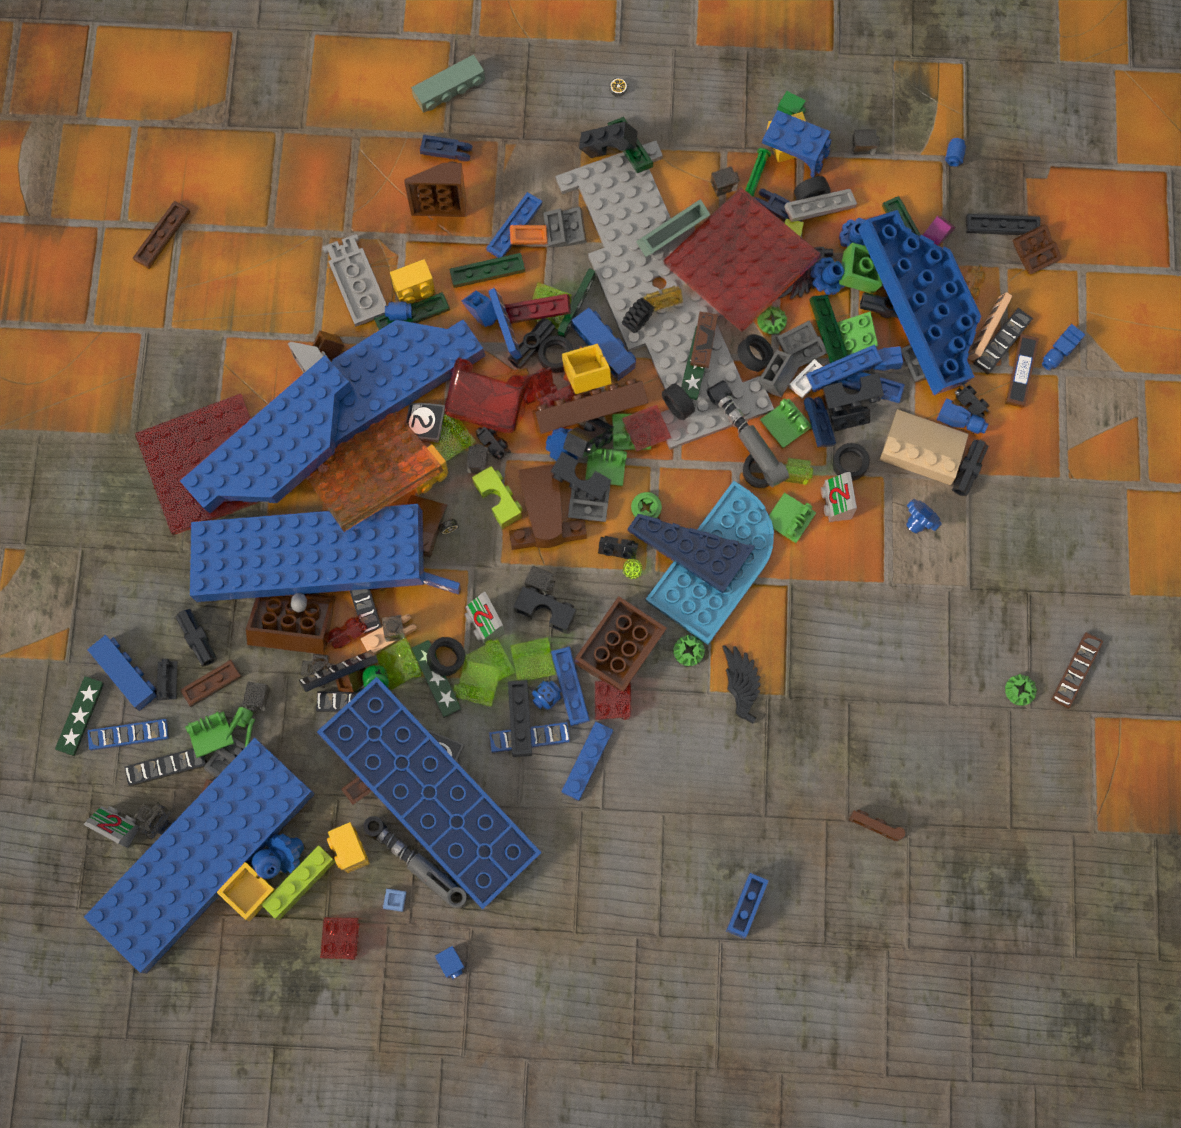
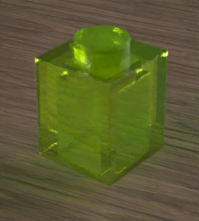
(799, 471)

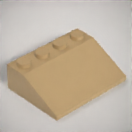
(924, 447)

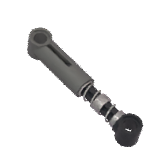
(772, 469)
(416, 864)

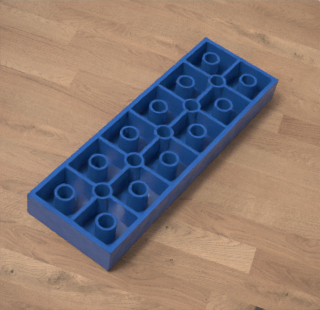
(305, 554)
(429, 792)
(198, 855)

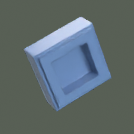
(394, 900)

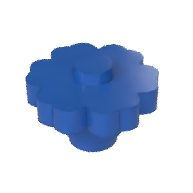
(850, 233)
(827, 275)
(556, 442)
(922, 517)
(287, 850)

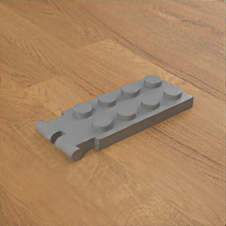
(356, 280)

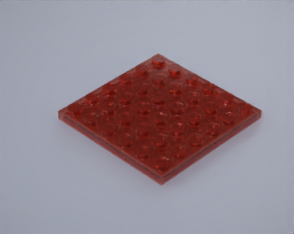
(741, 259)
(182, 444)

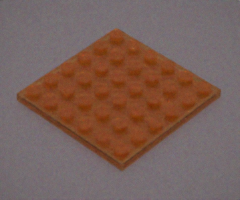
(373, 471)

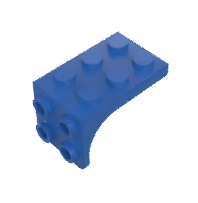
(799, 140)

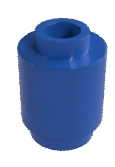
(955, 152)
(398, 311)

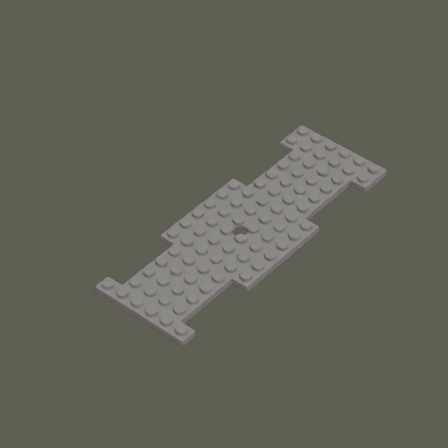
(623, 211)

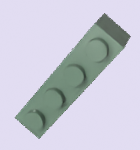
(448, 83)
(673, 228)

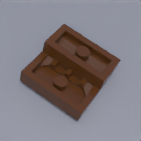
(1037, 249)

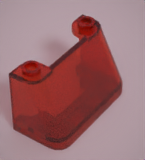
(486, 399)

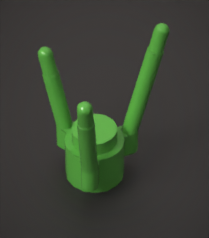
(242, 718)

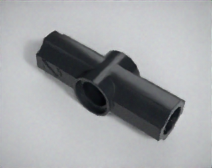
(878, 305)
(538, 334)
(970, 468)
(196, 637)

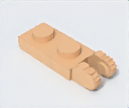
(376, 642)

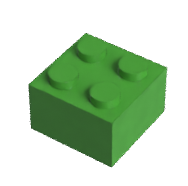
(859, 269)

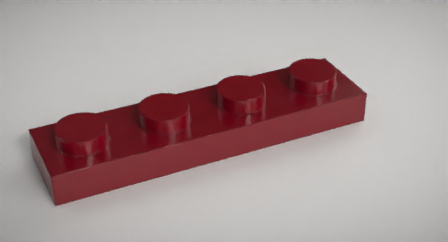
(538, 308)

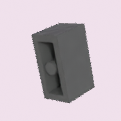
(779, 373)

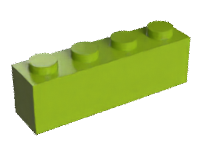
(298, 883)

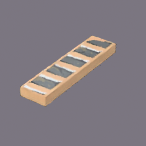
(989, 326)

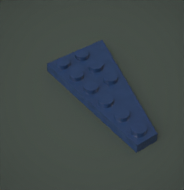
(699, 552)

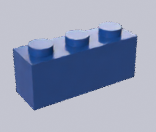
(747, 906)

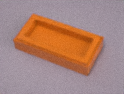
(528, 235)

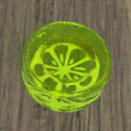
(632, 568)

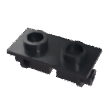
(968, 395)
(857, 417)
(498, 444)
(609, 547)
(167, 680)

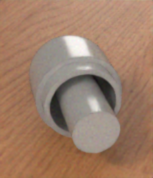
(299, 602)

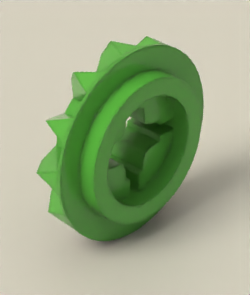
(766, 325)
(647, 498)
(687, 659)
(1012, 692)

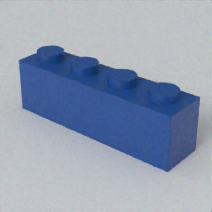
(593, 331)
(122, 673)

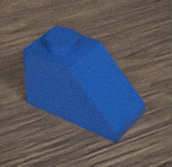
(481, 308)

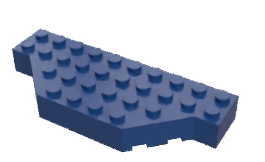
(927, 298)
(397, 369)
(276, 445)

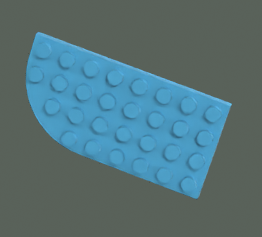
(694, 602)

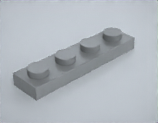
(820, 205)

